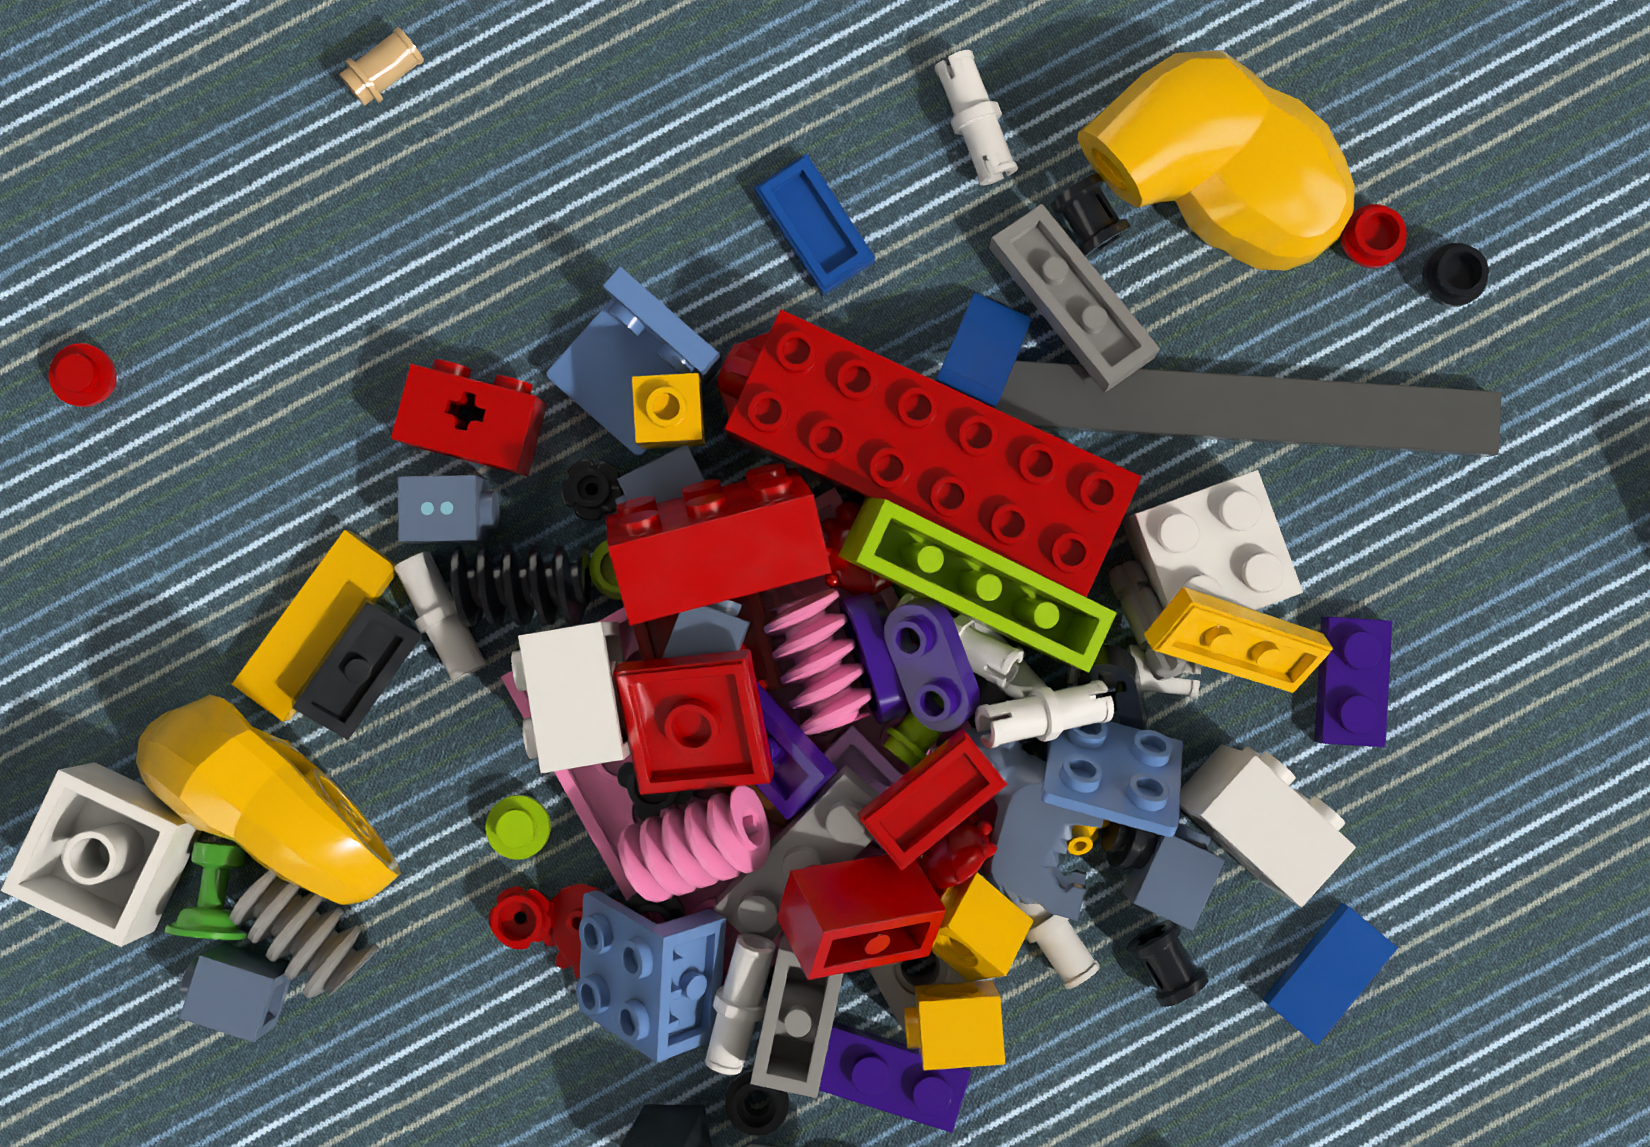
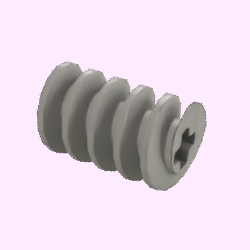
(301, 932)

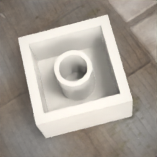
(1216, 544)
(572, 695)
(1266, 823)
(102, 854)

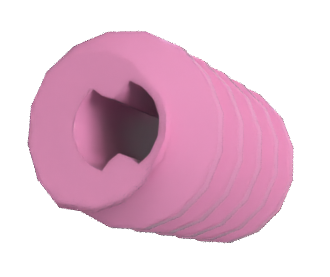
(819, 662)
(696, 845)

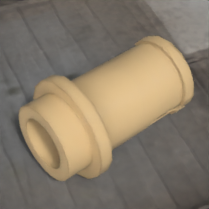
(381, 67)

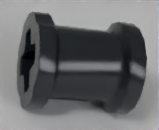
(1090, 215)
(1168, 963)

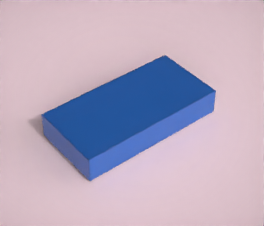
(814, 224)
(984, 350)
(1330, 973)

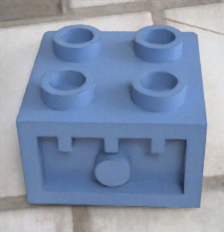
(625, 340)
(1115, 775)
(648, 978)

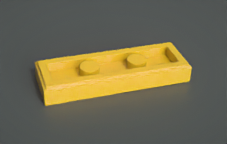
(313, 623)
(1237, 640)

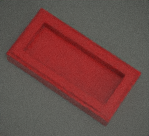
(931, 799)

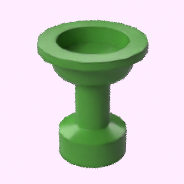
(210, 917)

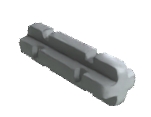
(1141, 610)

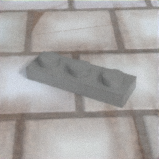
(1073, 298)
(819, 835)

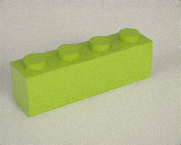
(977, 583)

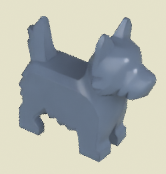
(1030, 835)

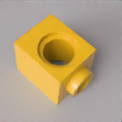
(668, 410)
(979, 929)
(956, 1025)

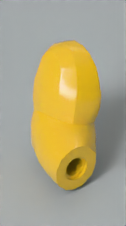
(1234, 154)
(265, 798)

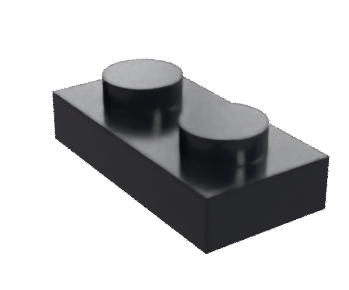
(356, 668)

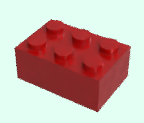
(715, 543)

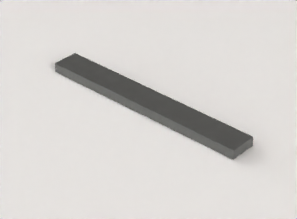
(1257, 409)

